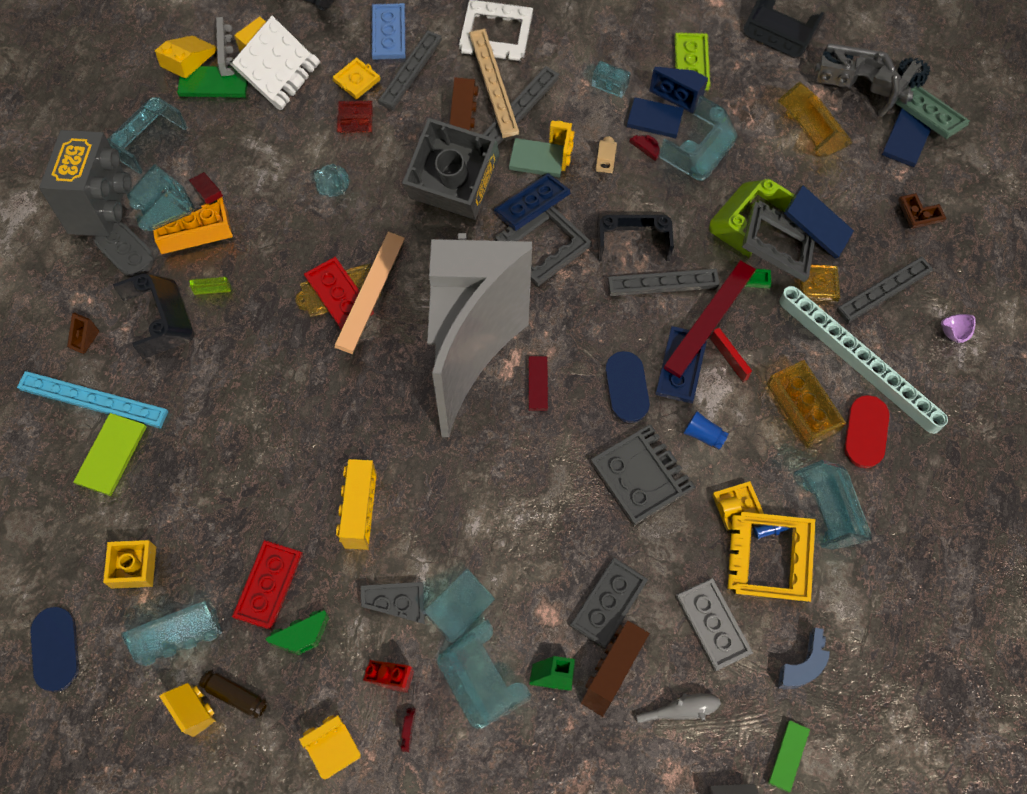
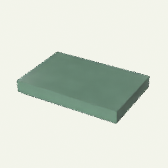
(536, 157)

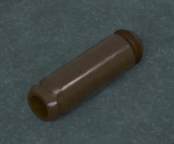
(233, 694)

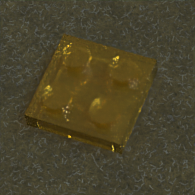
(822, 283)

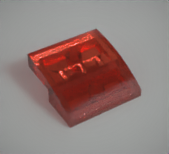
(354, 116)

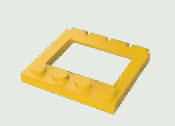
(801, 556)

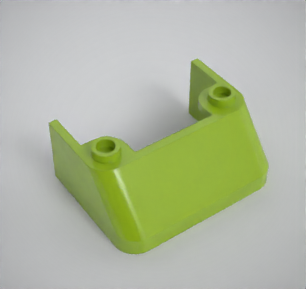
(728, 222)

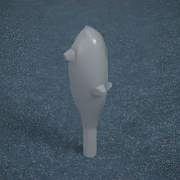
(684, 707)

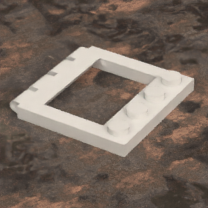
(494, 10)

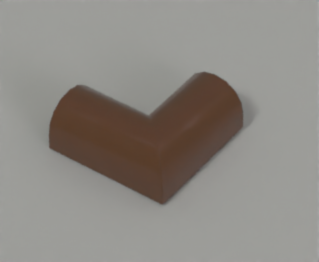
(920, 216)

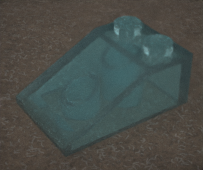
(458, 606)

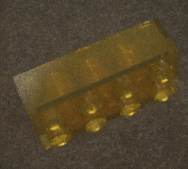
(805, 403)

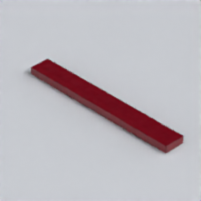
(709, 319)

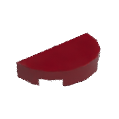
(647, 145)
(407, 729)

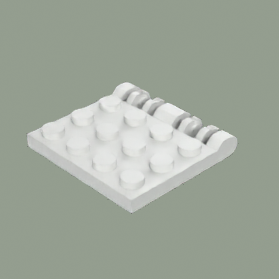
(273, 63)

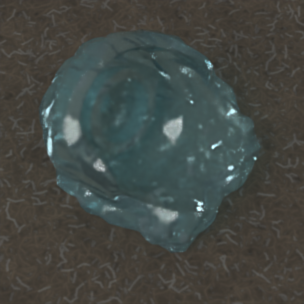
(331, 180)

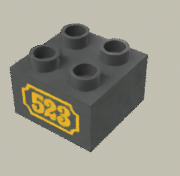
(451, 168)
(85, 183)

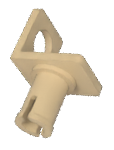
(606, 154)

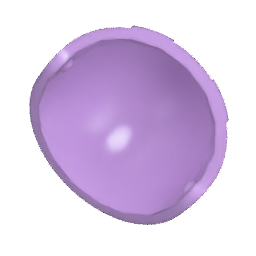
(959, 327)

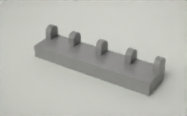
(222, 48)

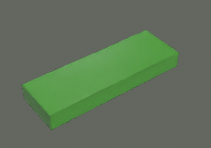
(789, 756)

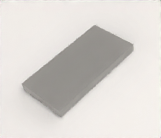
(714, 624)

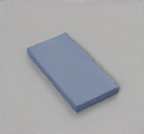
(388, 31)

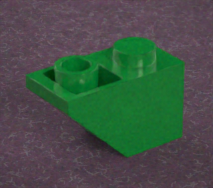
(553, 673)

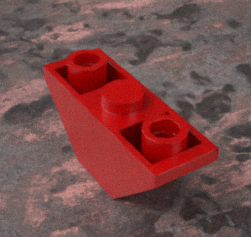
(389, 675)

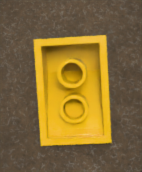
(184, 54)

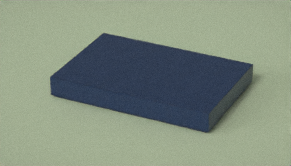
(655, 117)

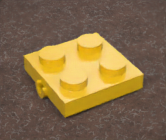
(356, 78)

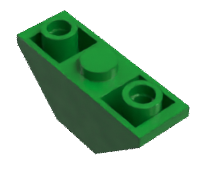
(301, 634)

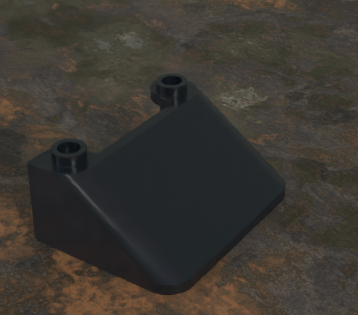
(781, 30)

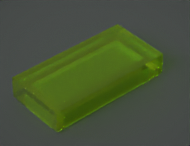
(210, 285)

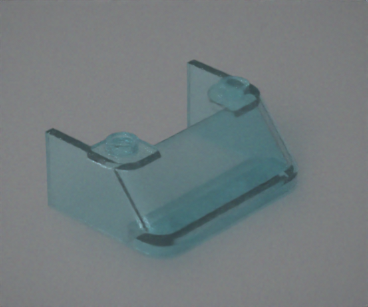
(137, 123)
(702, 158)
(837, 503)

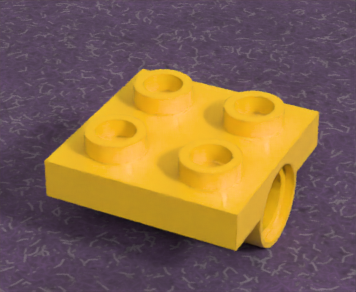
(736, 500)

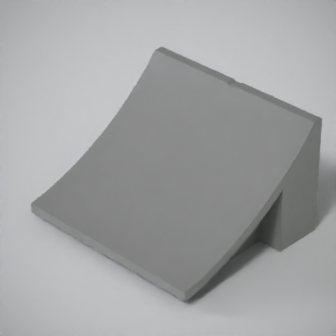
(473, 311)

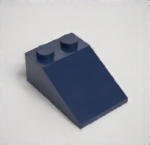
(678, 86)

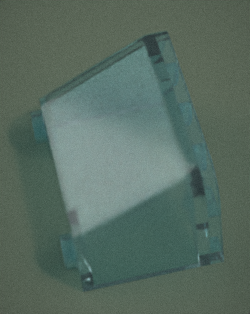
(159, 199)

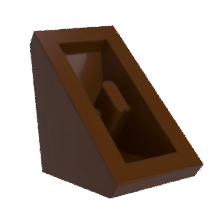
(81, 333)

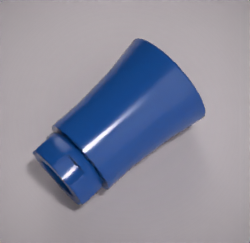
(705, 431)

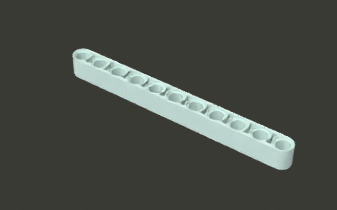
(865, 366)

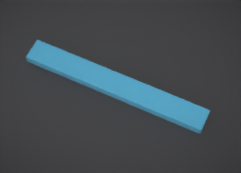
(92, 399)

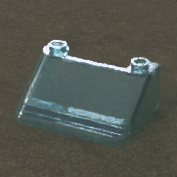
(477, 681)

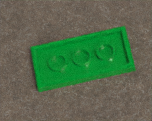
(208, 82)

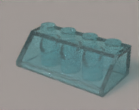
(172, 633)

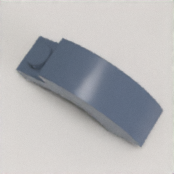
(798, 675)

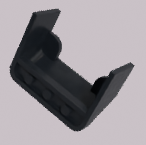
(634, 220)
(173, 327)

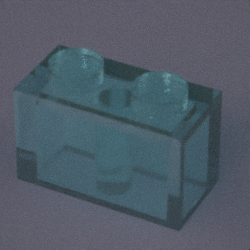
(611, 79)

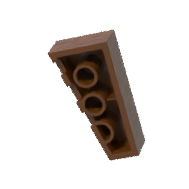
(464, 103)
(614, 668)

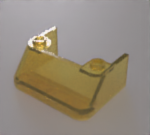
(815, 120)

